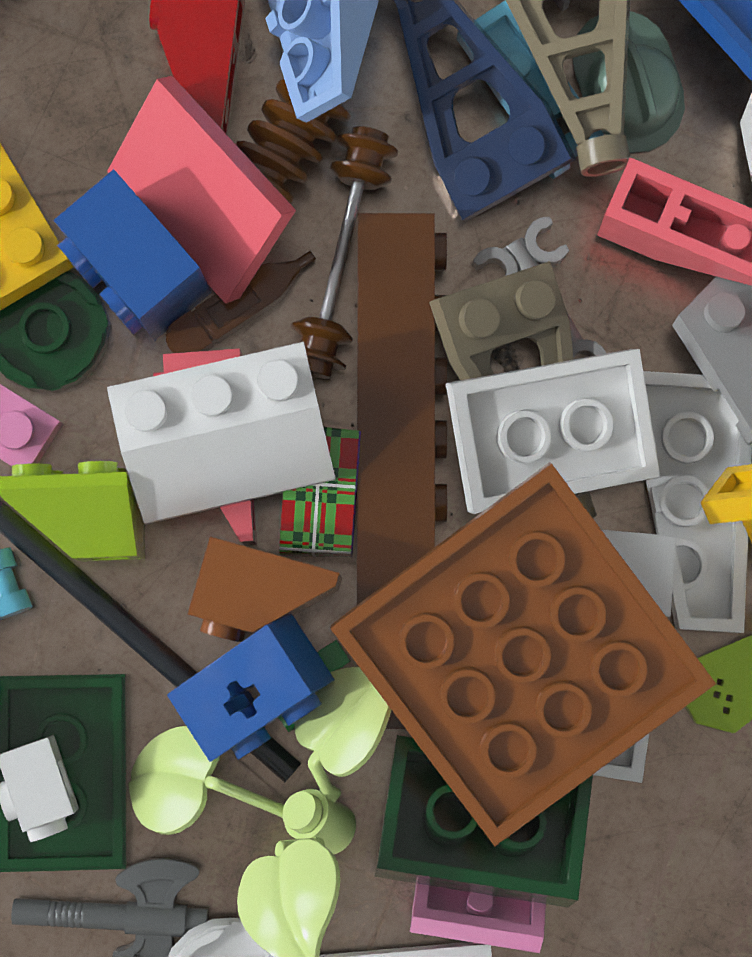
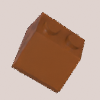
(250, 588)

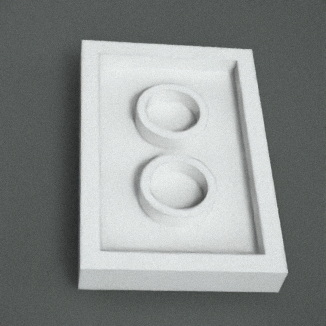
(575, 413)

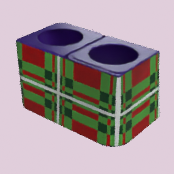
(322, 516)

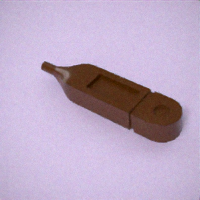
(215, 320)

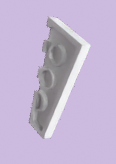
(693, 448)

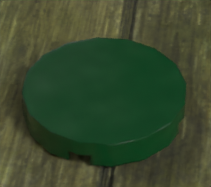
(54, 335)

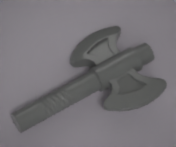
(151, 919)

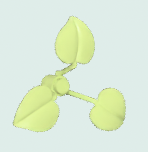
(291, 895)

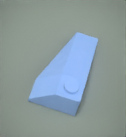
(321, 49)

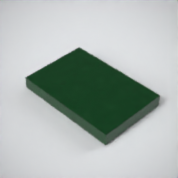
(91, 734)

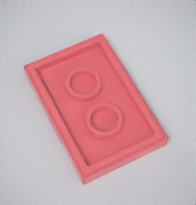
(202, 188)

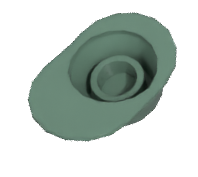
(652, 85)

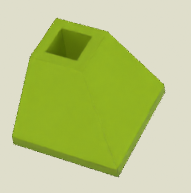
(83, 513)

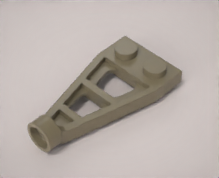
(595, 112)
(502, 312)

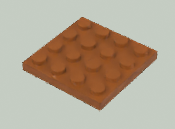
(522, 654)

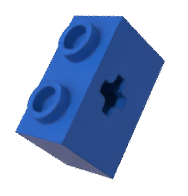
(218, 698)

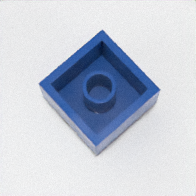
(125, 246)

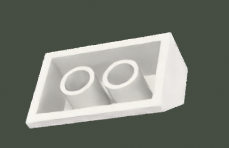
(221, 433)

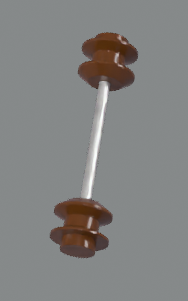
(360, 170)

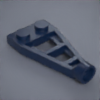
(508, 157)

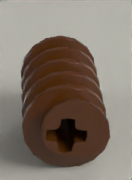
(287, 139)

